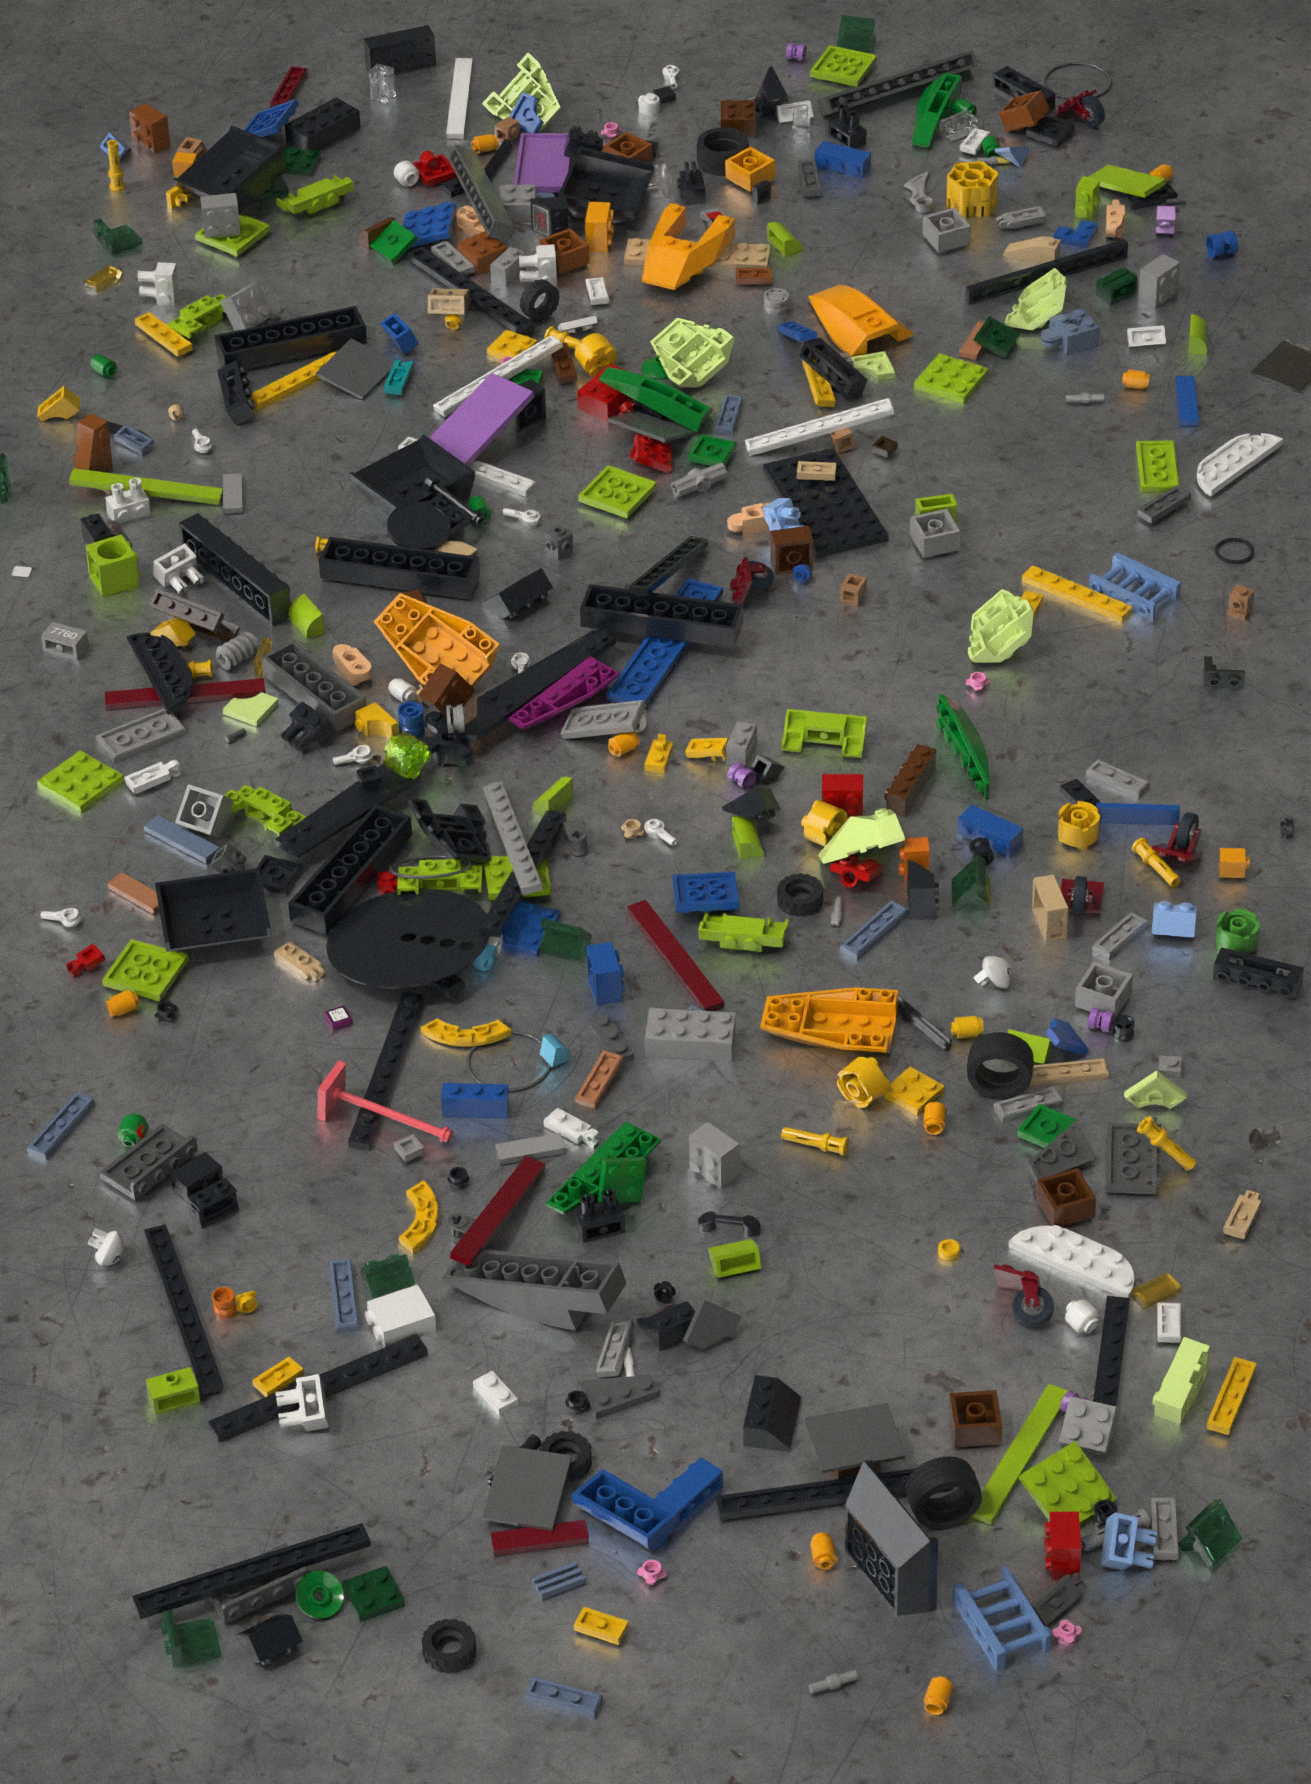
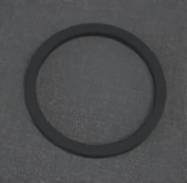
(1234, 540)

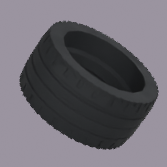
(717, 140)
(1004, 1047)
(939, 1475)

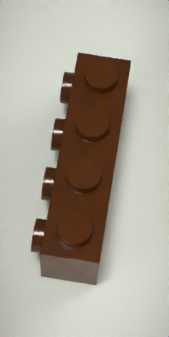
(910, 780)

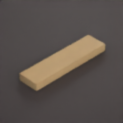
(1069, 1072)

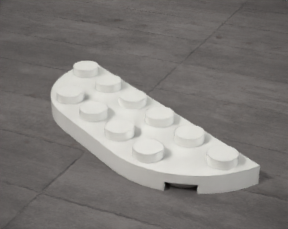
(1234, 459)
(1077, 1257)

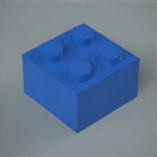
(605, 973)

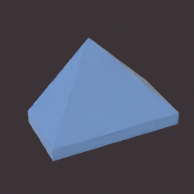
(122, 147)
(1014, 154)

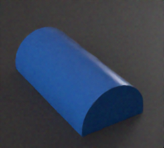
(626, 1509)

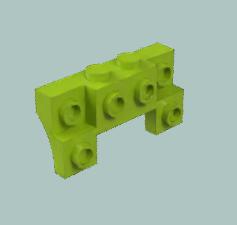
(316, 195)
(198, 316)
(825, 729)
(265, 808)
(467, 880)
(743, 932)

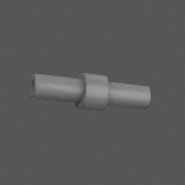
(1085, 398)
(833, 1681)

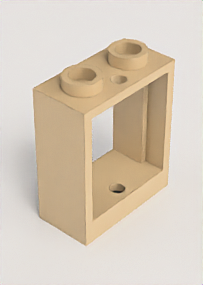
(442, 303)
(1049, 907)

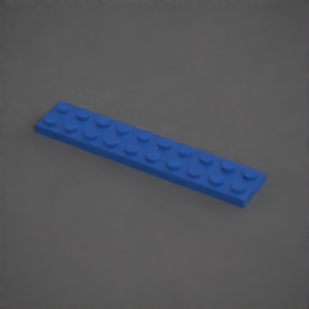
(656, 655)

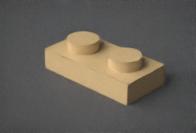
(816, 471)

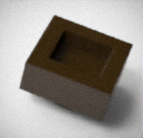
(884, 446)

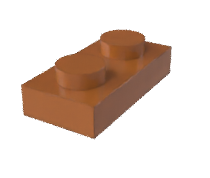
(753, 276)

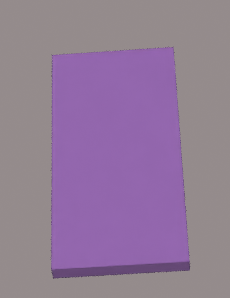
(542, 161)
(481, 417)

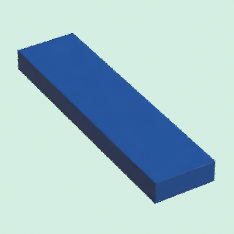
(796, 331)
(1187, 401)
(1138, 813)

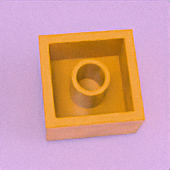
(750, 168)
(599, 226)

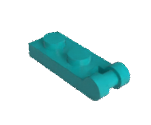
(398, 377)

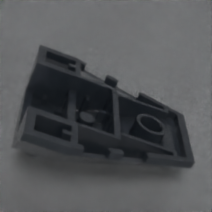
(455, 835)

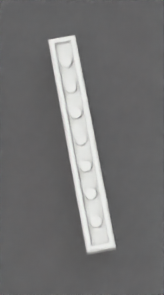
(459, 98)
(506, 370)
(819, 427)
(494, 475)

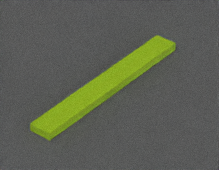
(151, 487)
(1020, 1454)

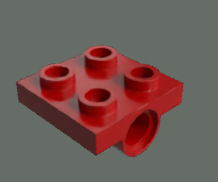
(434, 168)
(652, 453)
(861, 868)

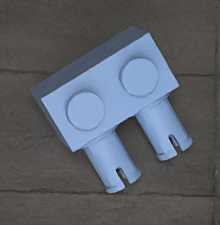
(781, 514)
(1174, 919)
(1119, 1543)

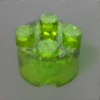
(406, 755)

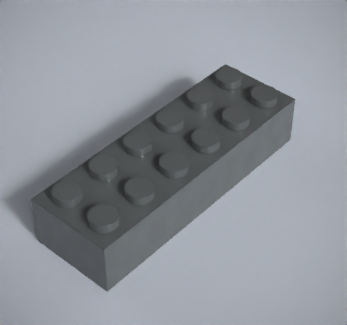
(314, 683)

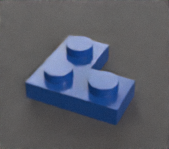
(1080, 237)

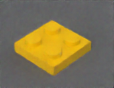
(510, 344)
(913, 1090)

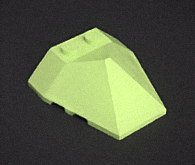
(531, 81)
(1039, 302)
(692, 352)
(1000, 628)
(862, 834)

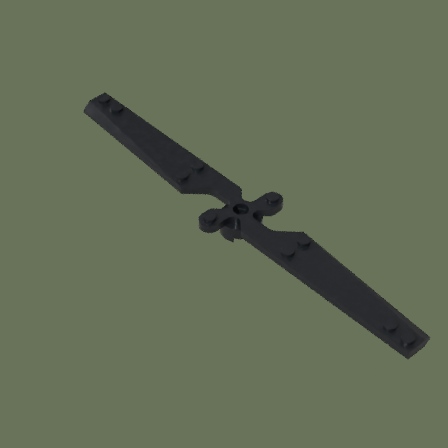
(492, 711)

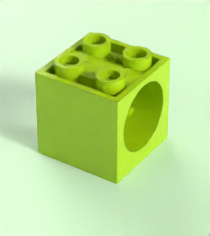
(112, 565)

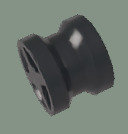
(1123, 1028)

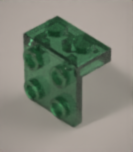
(116, 239)
(388, 1275)
(190, 1641)

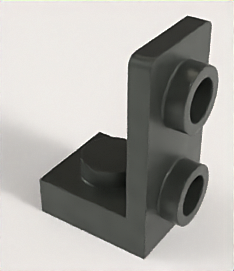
(1220, 677)

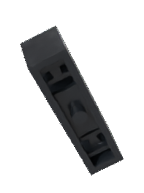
(1019, 85)
(833, 367)
(237, 409)
(1258, 973)

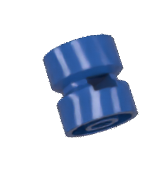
(1222, 244)
(411, 719)

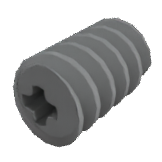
(237, 650)

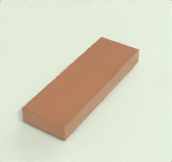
(970, 348)
(134, 892)
(599, 1079)

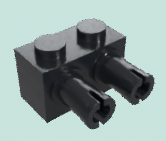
(846, 128)
(578, 138)
(311, 723)
(599, 1219)

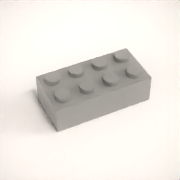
(690, 1034)

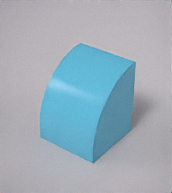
(554, 1050)

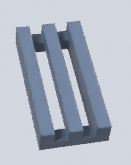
(131, 441)
(557, 1578)

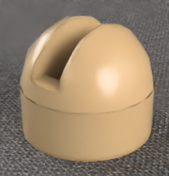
(179, 412)

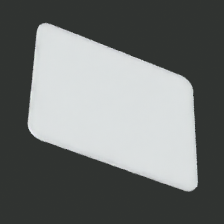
(21, 571)

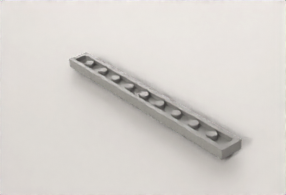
(512, 838)

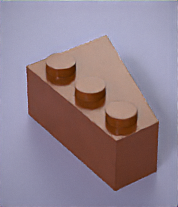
(93, 445)

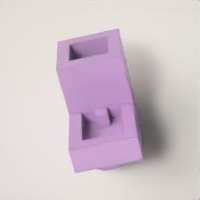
(1165, 220)

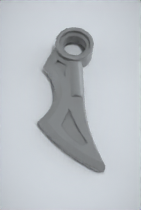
(917, 185)

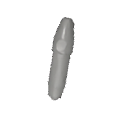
(836, 916)

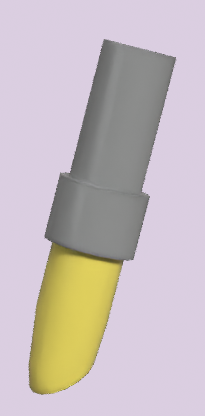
(994, 160)

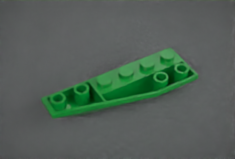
(934, 107)
(659, 397)
(964, 741)
(623, 1143)

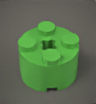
(1237, 931)

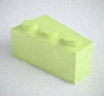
(1182, 1381)

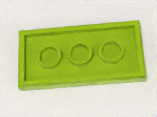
(1128, 181)
(1157, 466)

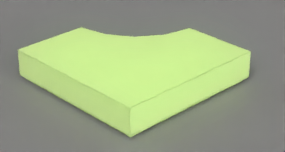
(875, 364)
(251, 710)
(1155, 1090)

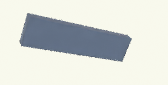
(181, 839)
(873, 930)
(60, 1126)
(343, 1295)

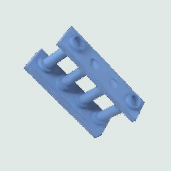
(1141, 574)
(987, 1634)

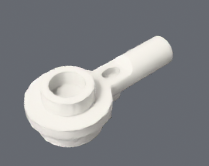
(671, 73)
(202, 443)
(529, 518)
(520, 661)
(360, 754)
(655, 829)
(69, 917)

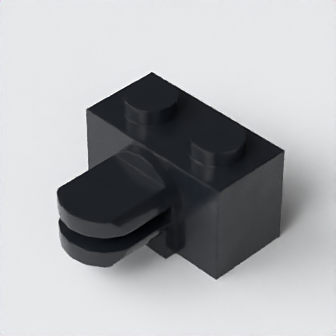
(691, 185)

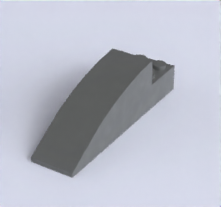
(540, 1286)

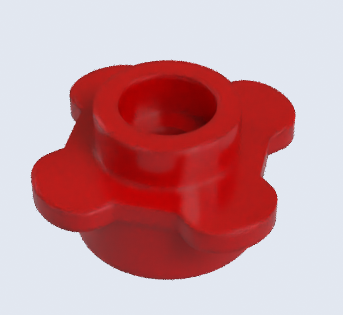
(626, 407)

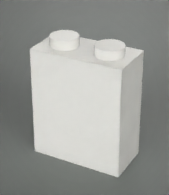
(400, 1315)

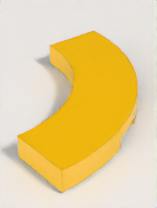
(477, 1036)
(426, 1217)

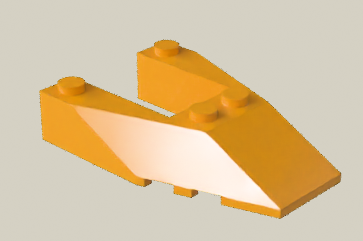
(673, 260)

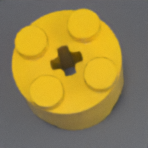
(595, 354)
(823, 822)
(1078, 824)
(862, 1081)

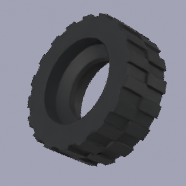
(530, 296)
(797, 906)
(572, 1442)
(449, 1630)

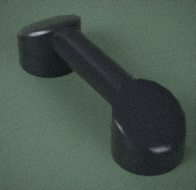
(708, 1221)

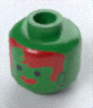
(132, 1129)

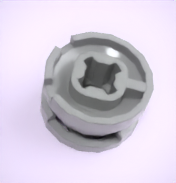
(776, 302)
(457, 719)

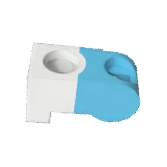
(489, 954)

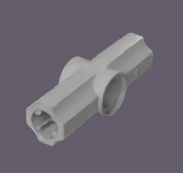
(699, 480)

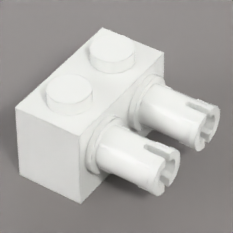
(545, 265)
(165, 281)
(129, 504)
(176, 565)
(312, 1403)

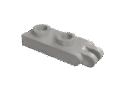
(1021, 218)

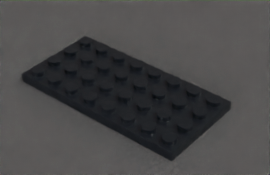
(832, 509)

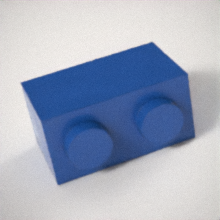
(399, 333)

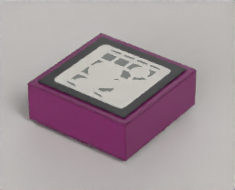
(338, 1017)

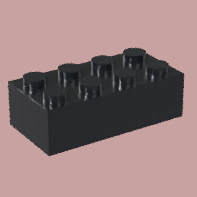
(401, 49)
(322, 125)

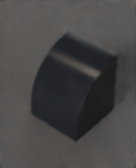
(766, 768)

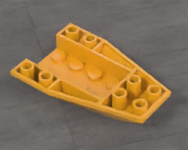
(855, 319)
(431, 636)
(835, 1018)

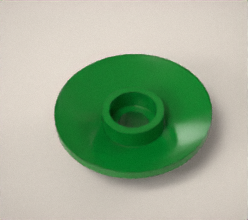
(653, 369)
(329, 1589)

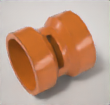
(224, 1302)

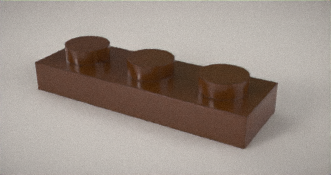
(564, 365)

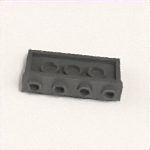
(1131, 1160)
(149, 1161)
(253, 1597)

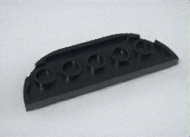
(163, 668)

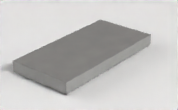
(603, 719)
(140, 735)

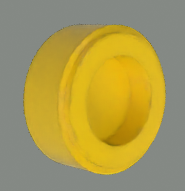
(949, 1250)

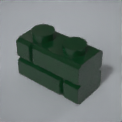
(1116, 285)

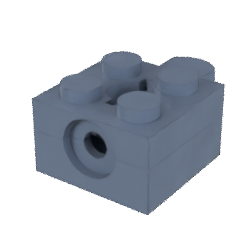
(1071, 332)

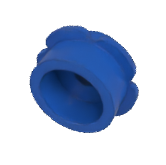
(804, 570)

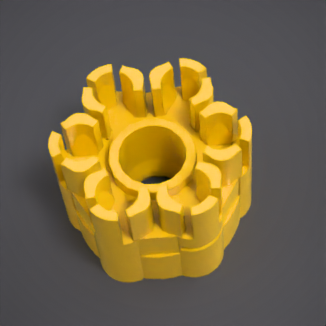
(970, 186)

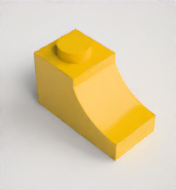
(60, 404)
(176, 630)
(375, 721)

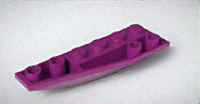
(564, 694)

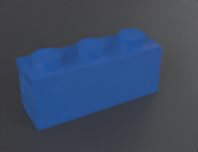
(843, 159)
(1000, 833)
(475, 1100)
(691, 1489)

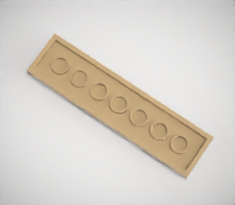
(735, 255)

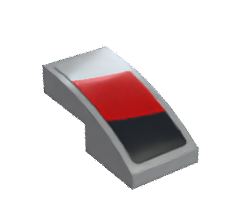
(710, 215)

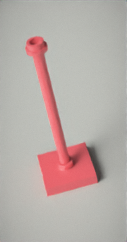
(333, 1090)

